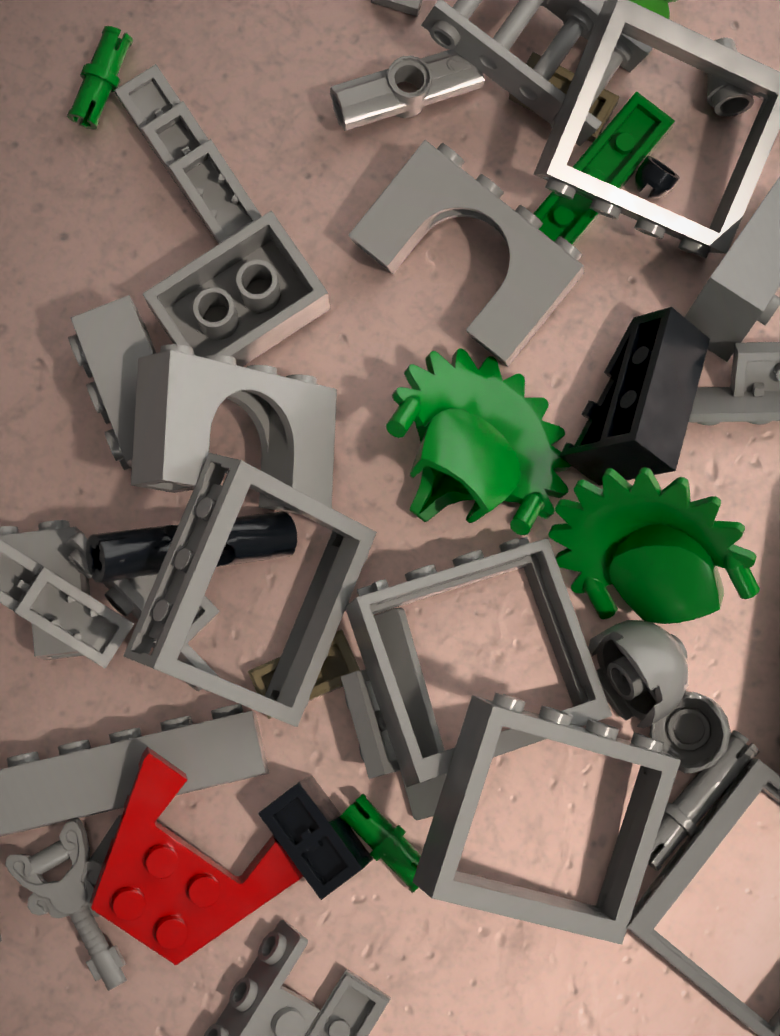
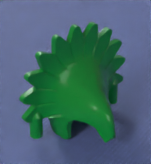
(478, 440)
(651, 548)

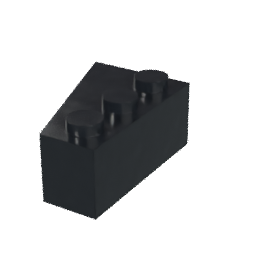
(645, 402)

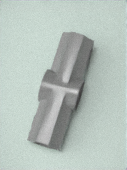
(378, 96)

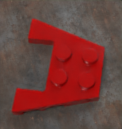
(166, 887)

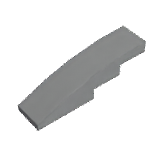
(187, 154)
(60, 607)

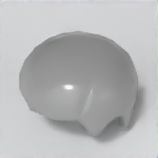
(694, 732)

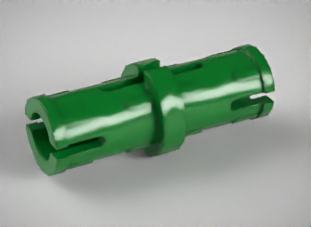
(100, 77)
(383, 839)

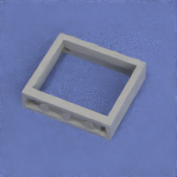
(699, 52)
(193, 560)
(424, 582)
(461, 793)
(682, 870)

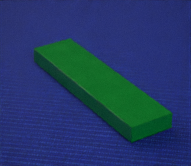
(611, 159)

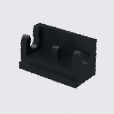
(315, 836)

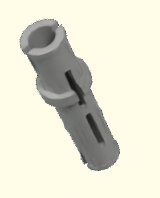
(698, 797)

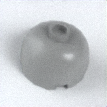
(641, 670)

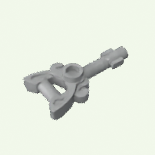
(70, 896)

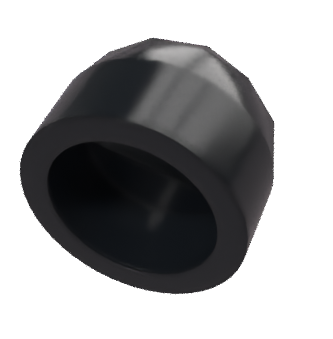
(657, 176)

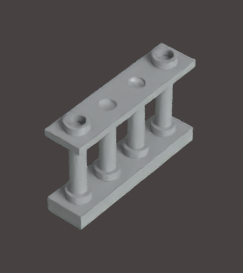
(454, 31)

